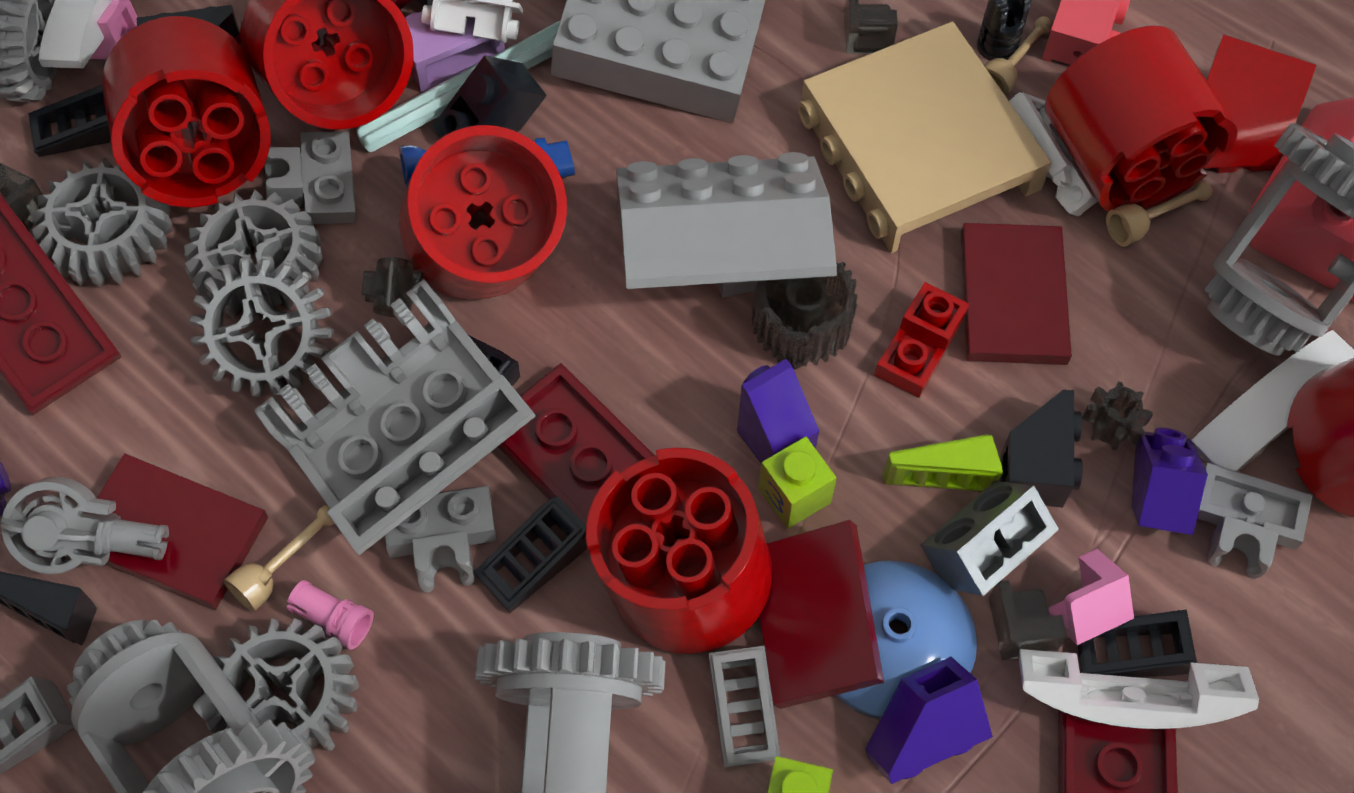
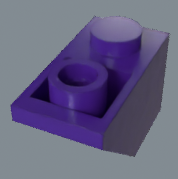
(774, 411)
(1167, 481)
(929, 720)

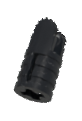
(1002, 28)

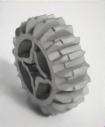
(20, 41)
(88, 210)
(267, 224)
(256, 302)
(294, 677)

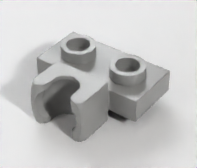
(315, 177)
(1251, 517)
(442, 534)

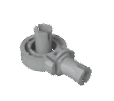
(73, 527)

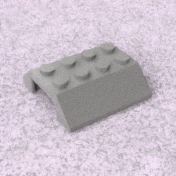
(725, 221)
(399, 422)

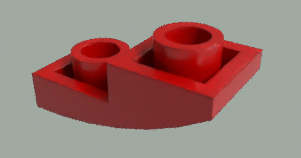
(921, 339)

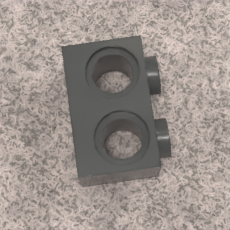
(990, 537)

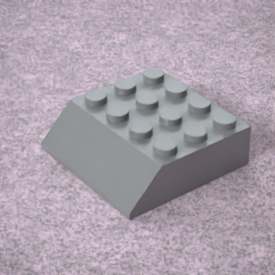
(661, 50)

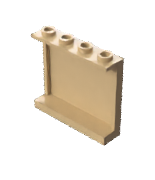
(920, 132)

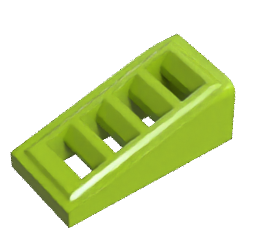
(947, 465)

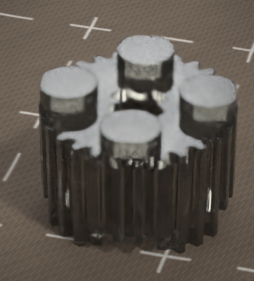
(805, 316)

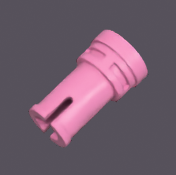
(339, 618)

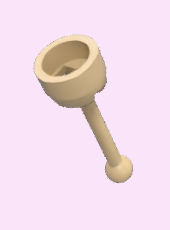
(1004, 70)
(1131, 222)
(253, 582)

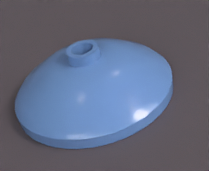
(936, 625)

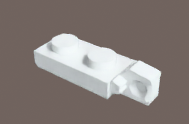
(1072, 188)

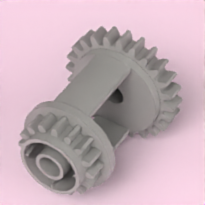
(1255, 301)
(143, 681)
(569, 699)

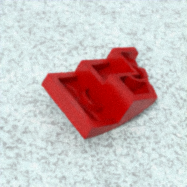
(1262, 97)

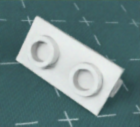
(491, 17)

